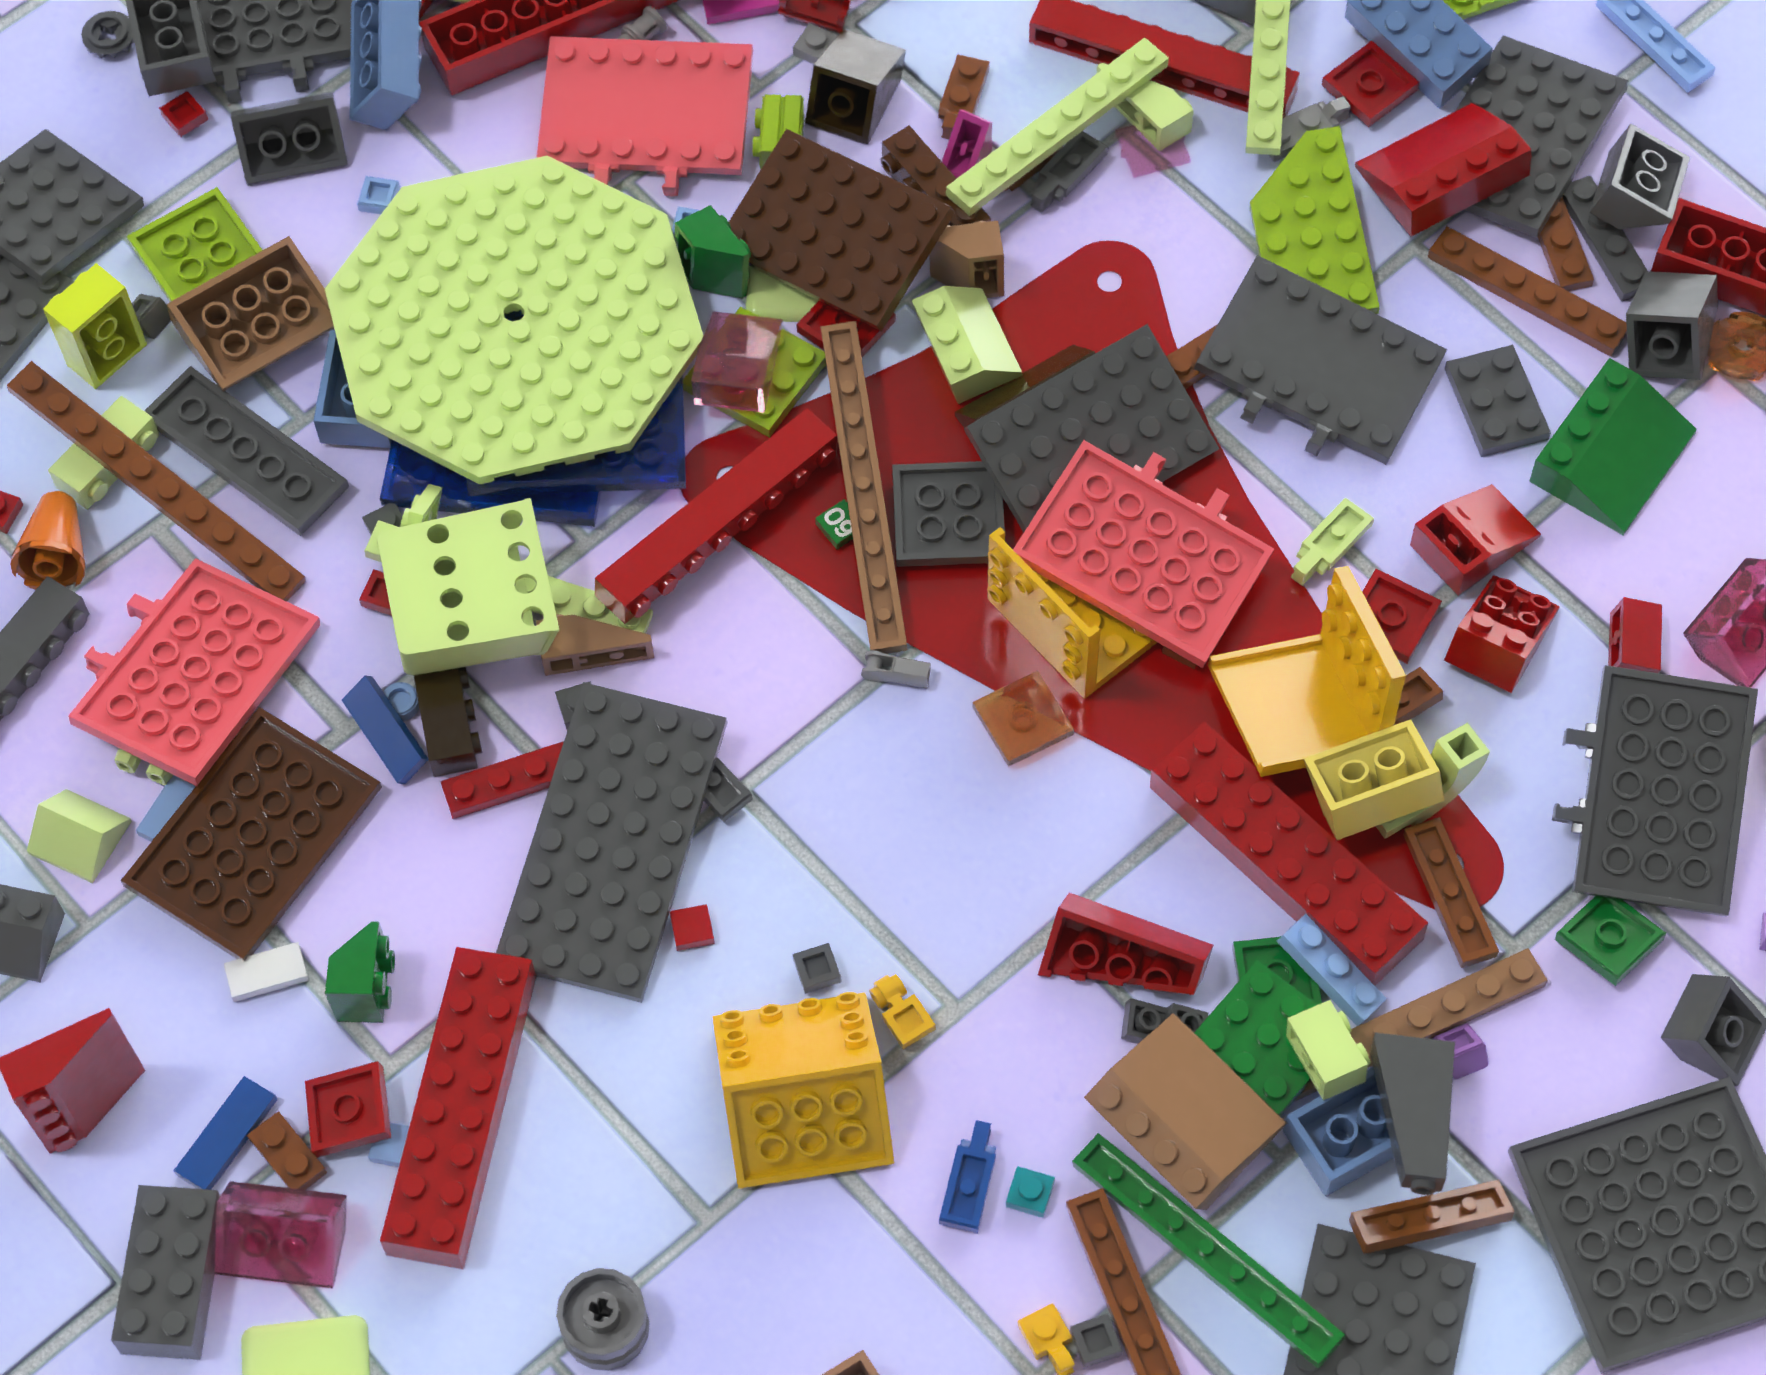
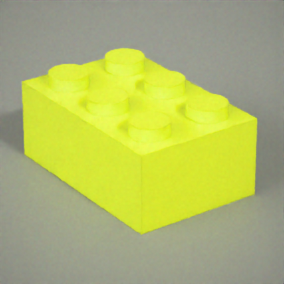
(95, 325)

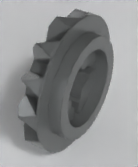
(111, 23)

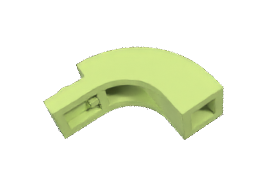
(1460, 759)

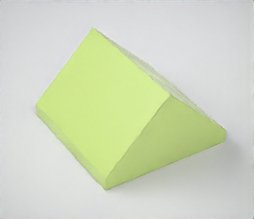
(76, 834)

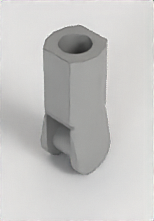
(902, 671)

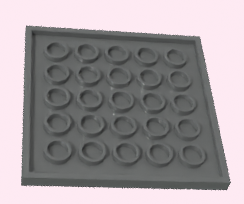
(1654, 1221)

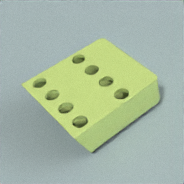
(463, 589)

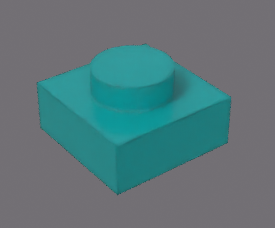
(1030, 1191)

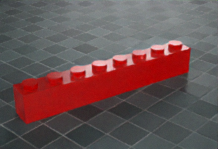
(1192, 64)
(715, 516)

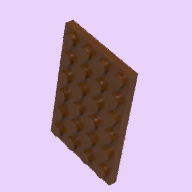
(837, 228)
(251, 834)

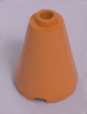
(51, 543)

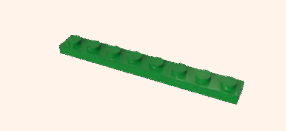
(1209, 1251)

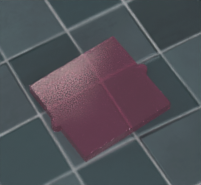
(1144, 157)

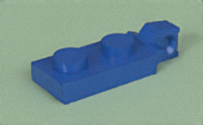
(969, 1181)

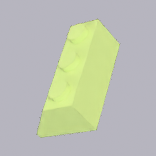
(966, 340)

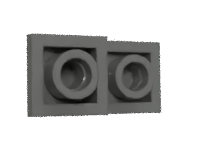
(1143, 1017)

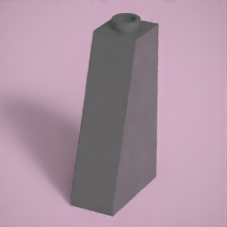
(1416, 1097)

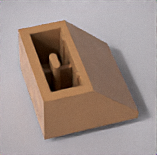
(970, 257)

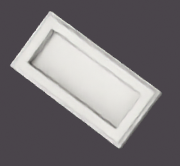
(266, 972)

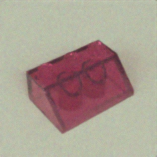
(1732, 626)
(279, 1234)

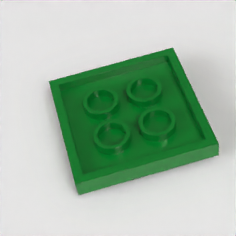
(1251, 1035)

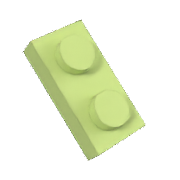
(424, 506)

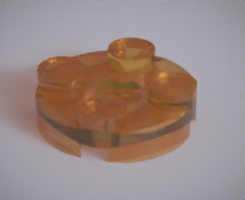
(1730, 360)

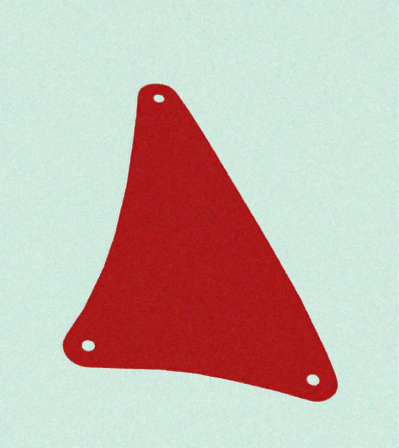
(947, 607)

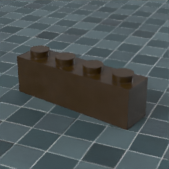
(447, 721)

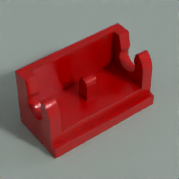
(821, 13)
(1635, 635)

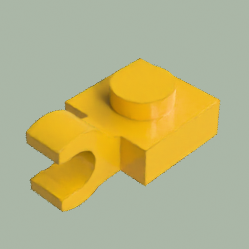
(1047, 1336)

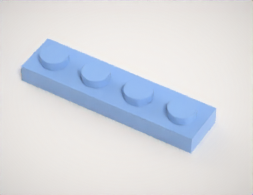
(1659, 41)

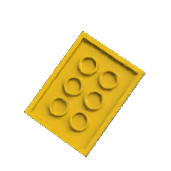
(1065, 629)
(1315, 688)
(803, 1089)

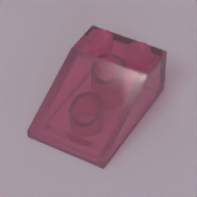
(736, 361)

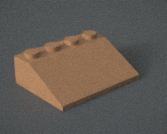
(253, 313)
(1185, 1112)

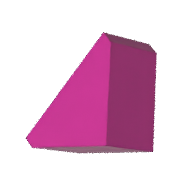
(968, 143)

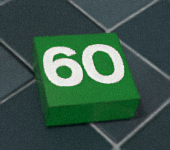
(836, 524)

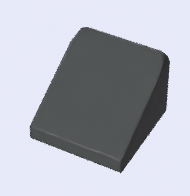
(151, 314)

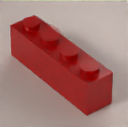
(1122, 949)

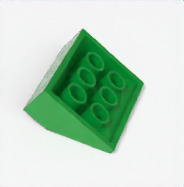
(1613, 448)

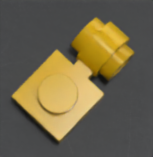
(906, 1017)

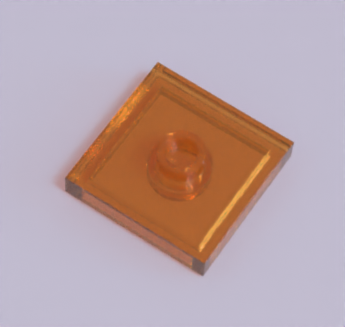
(1023, 718)

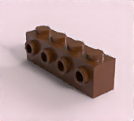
(916, 165)

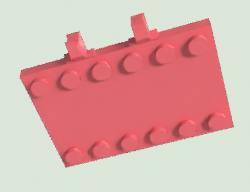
(646, 107)
(1144, 551)
(192, 670)

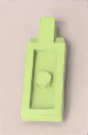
(1331, 540)

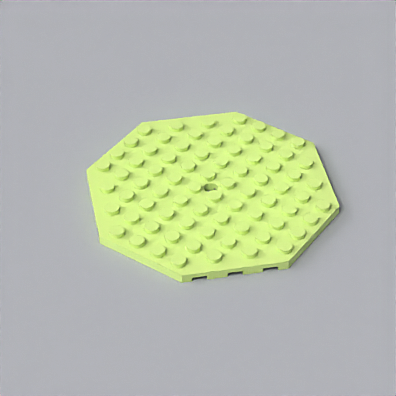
(495, 396)

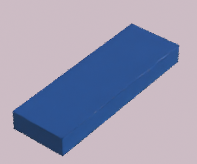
(385, 729)
(225, 1134)

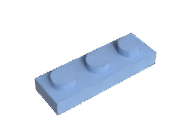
(1331, 970)

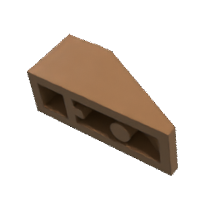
(593, 644)

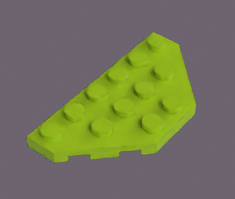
(1311, 219)

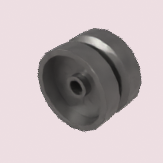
(597, 1296)

